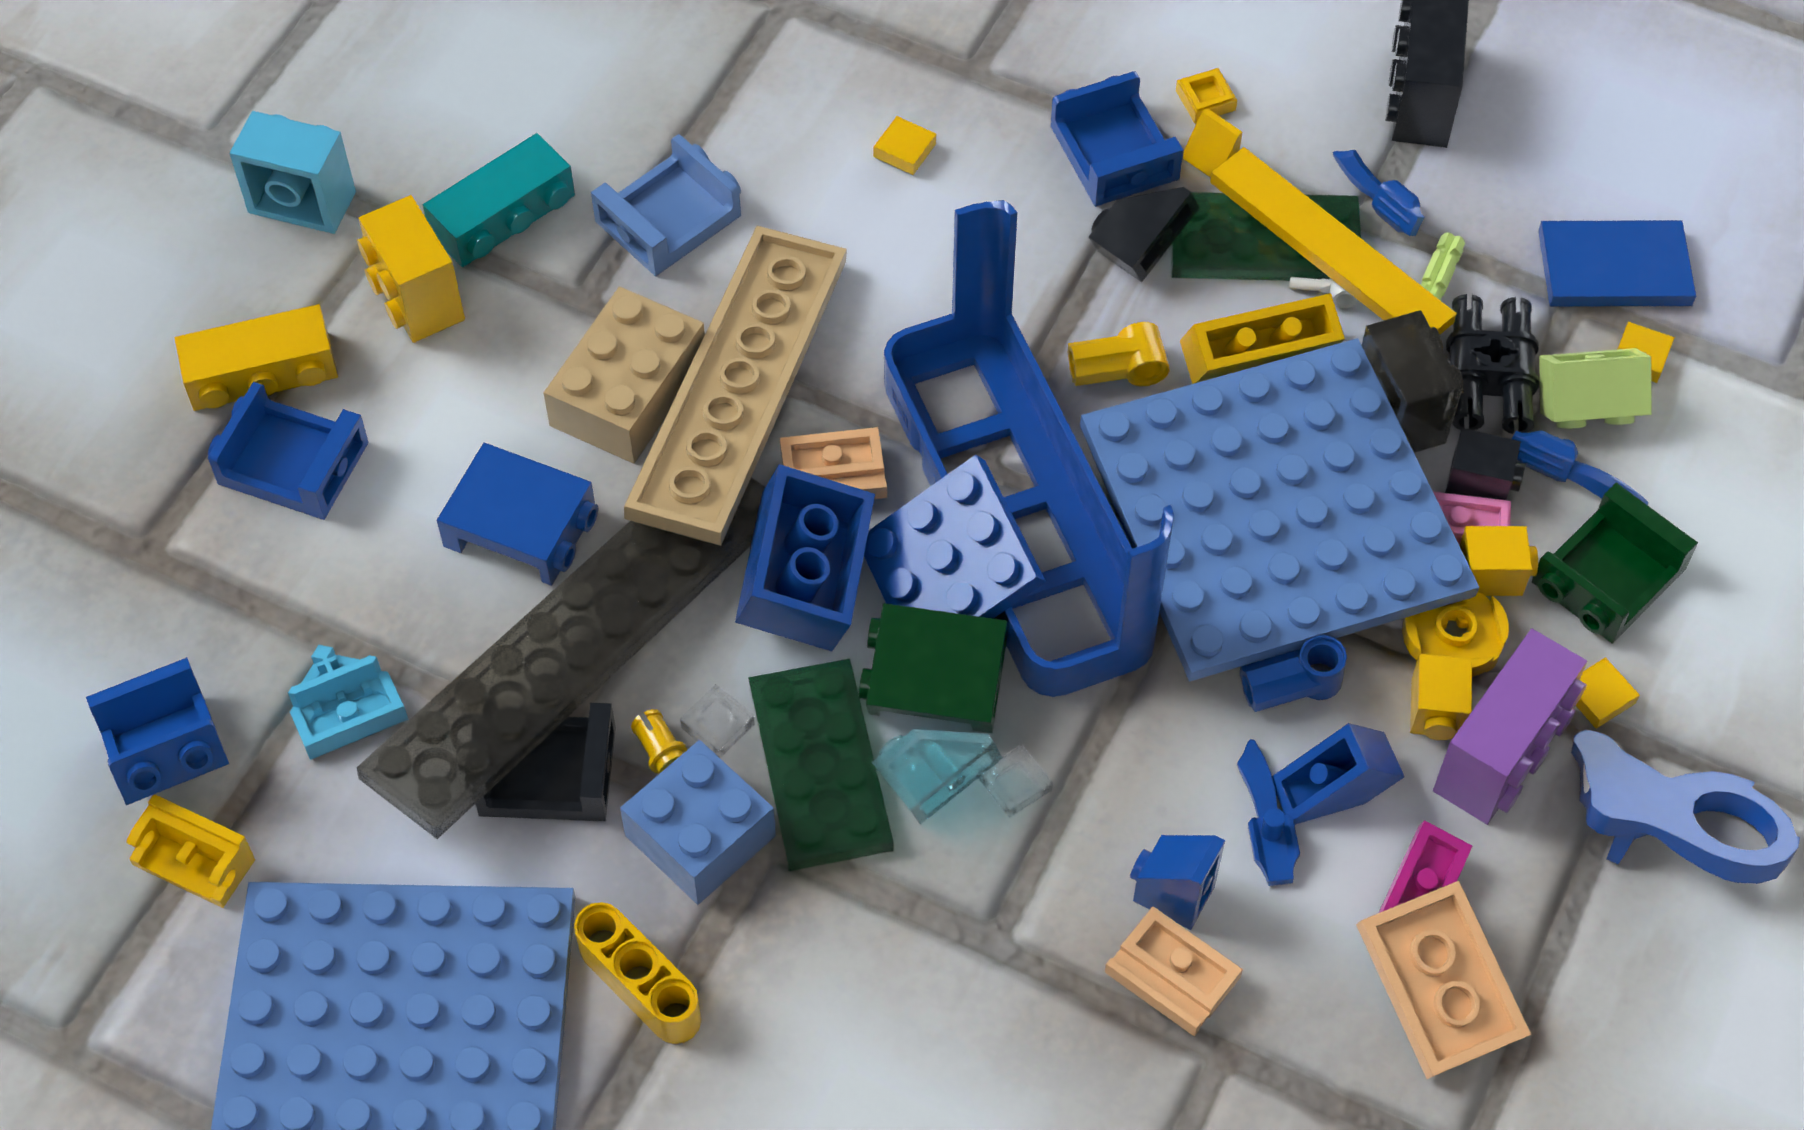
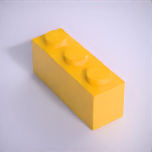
(1260, 337)
(270, 350)

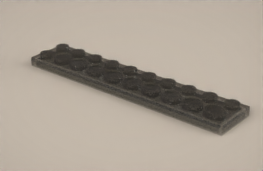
(547, 667)

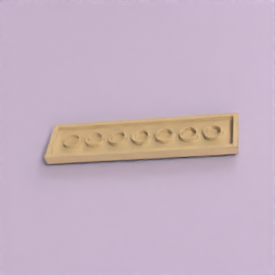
(735, 386)

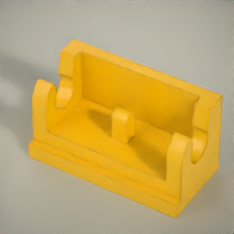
(189, 851)

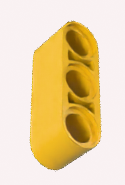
(632, 949)

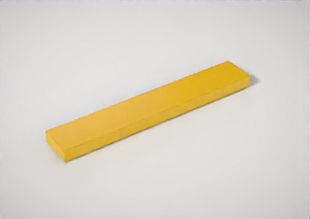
(1326, 241)

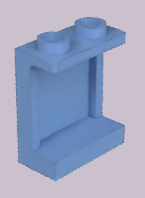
(669, 207)

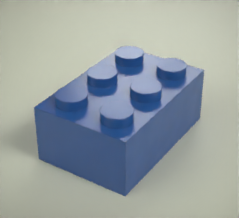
(805, 558)

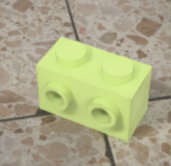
(1595, 386)

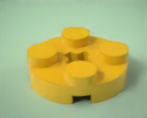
(1482, 643)

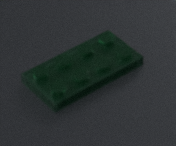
(1232, 244)
(820, 765)

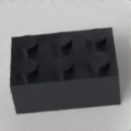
(1428, 70)

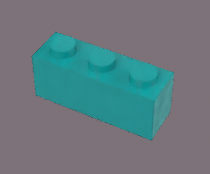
(500, 199)

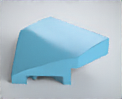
(343, 701)

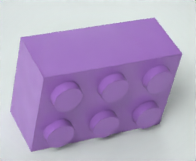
(1512, 727)

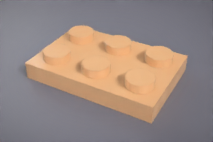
(1443, 979)

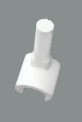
(1340, 296)

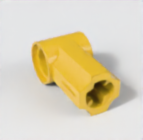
(1131, 355)

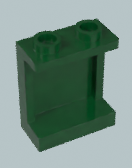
(1615, 564)
(935, 665)

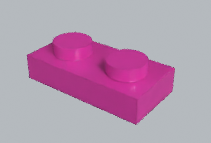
(1429, 864)

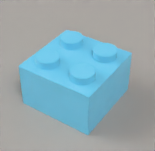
(293, 171)

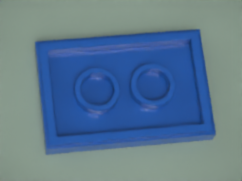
(1616, 263)

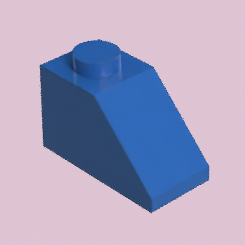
(1337, 774)
(1178, 875)

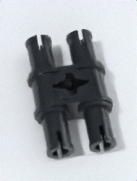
(1494, 363)

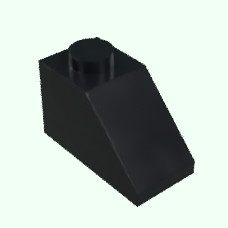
(1142, 228)

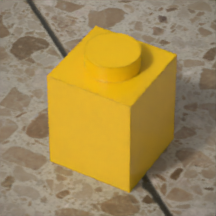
(1500, 558)
(1440, 695)

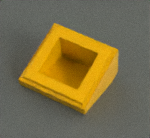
(1211, 142)

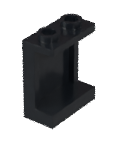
(561, 776)

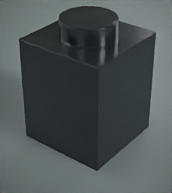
(1485, 466)

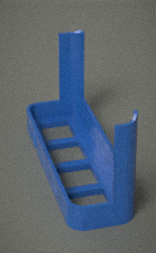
(983, 333)

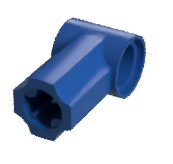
(1291, 674)

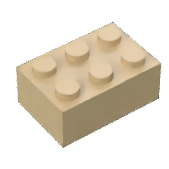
(623, 374)

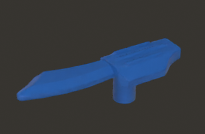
(1390, 199)
(1558, 461)
(1272, 832)

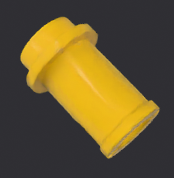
(658, 742)

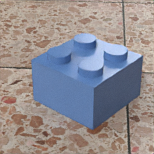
(698, 821)

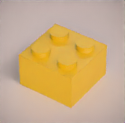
(410, 269)

